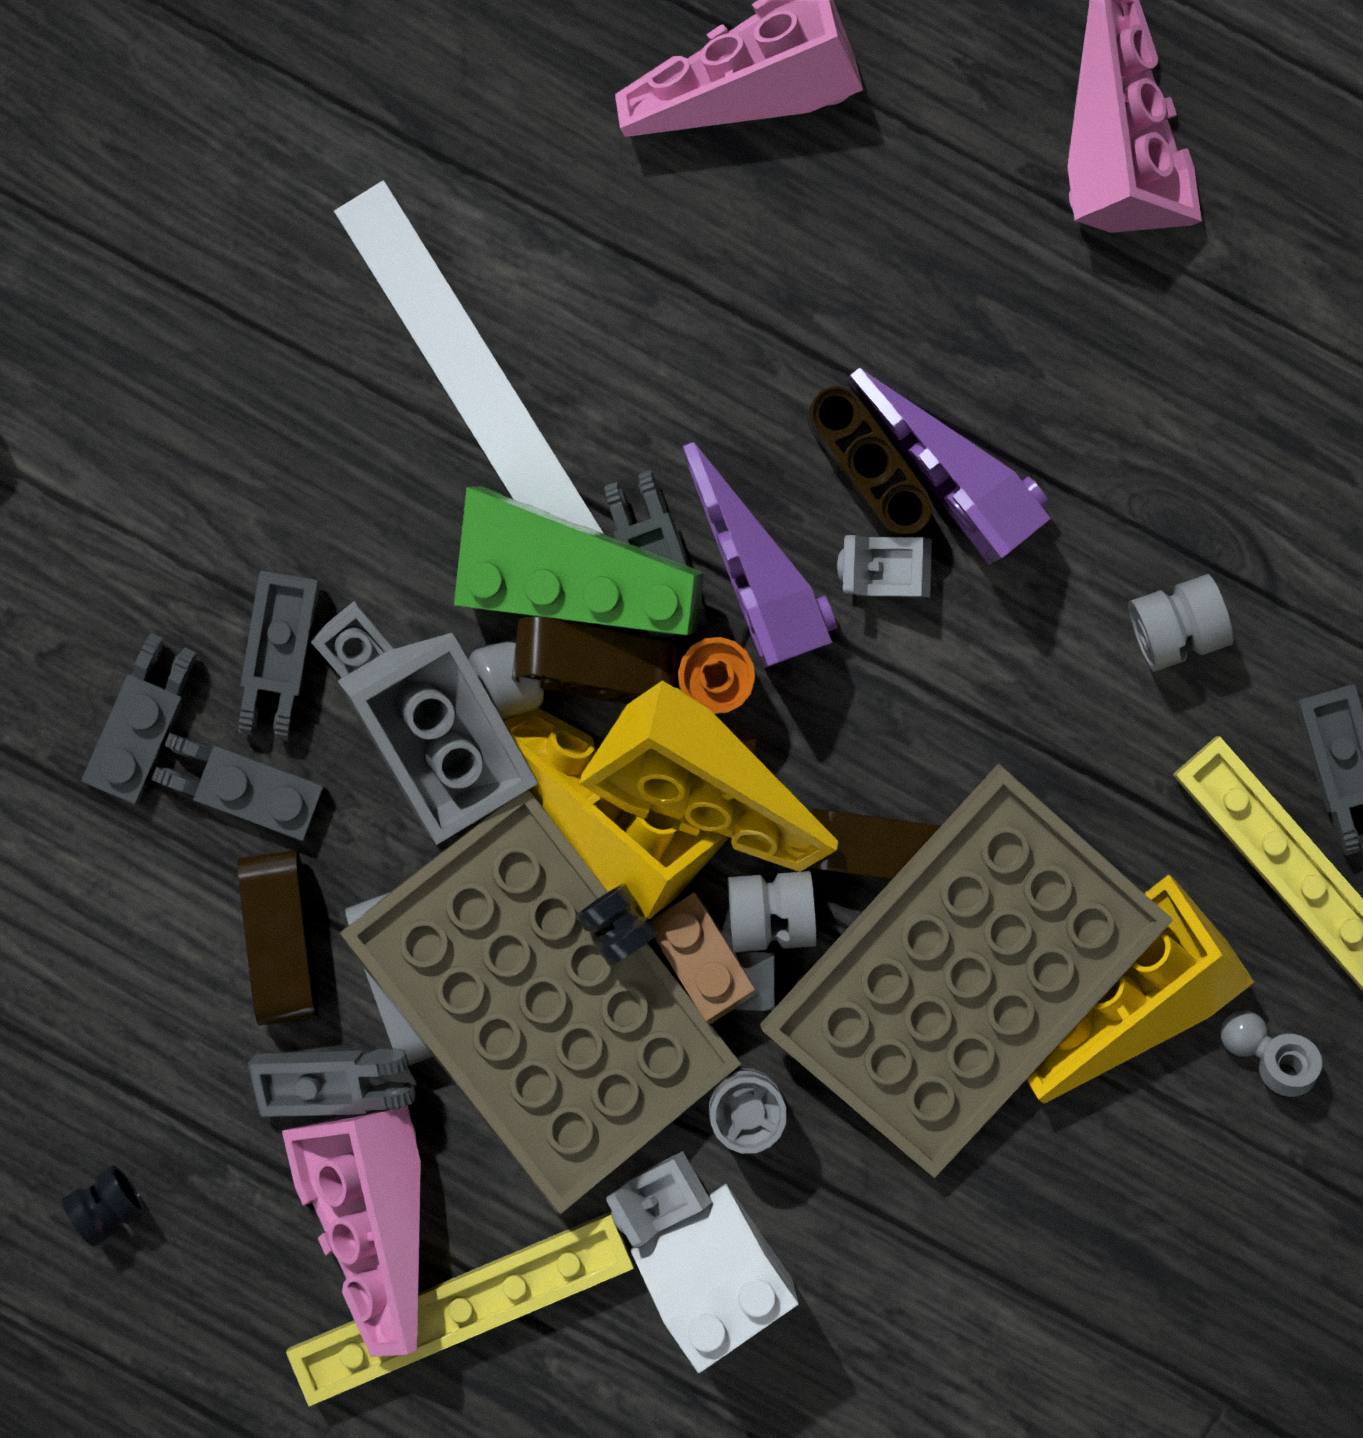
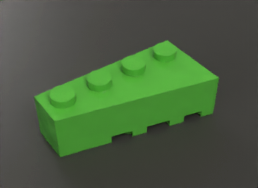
(552, 568)

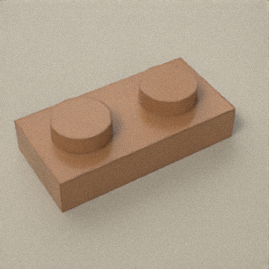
(702, 958)

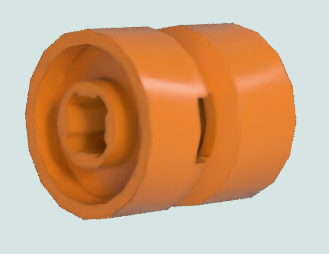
(717, 674)

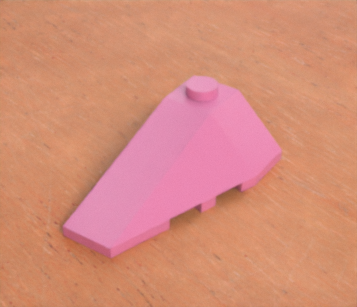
(769, 66)
(1121, 144)
(367, 1196)

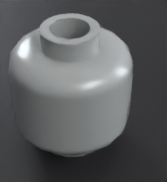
(494, 669)

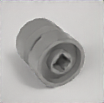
(1186, 621)
(772, 911)
(747, 1111)

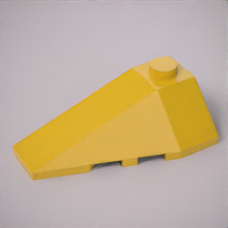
(689, 766)
(616, 845)
(1164, 992)

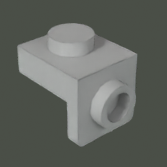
(885, 566)
(657, 1199)

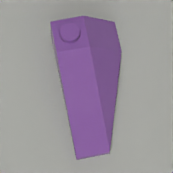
(974, 488)
(770, 590)

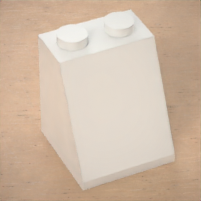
(714, 1279)

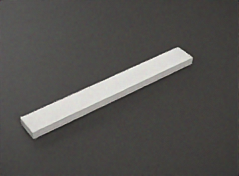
(459, 356)

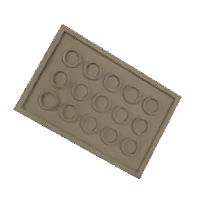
(966, 971)
(524, 1012)

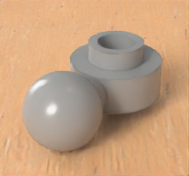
(1246, 1035)

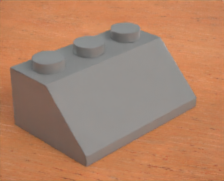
(438, 734)

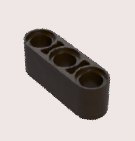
(866, 433)
(591, 660)
(871, 843)
(278, 938)

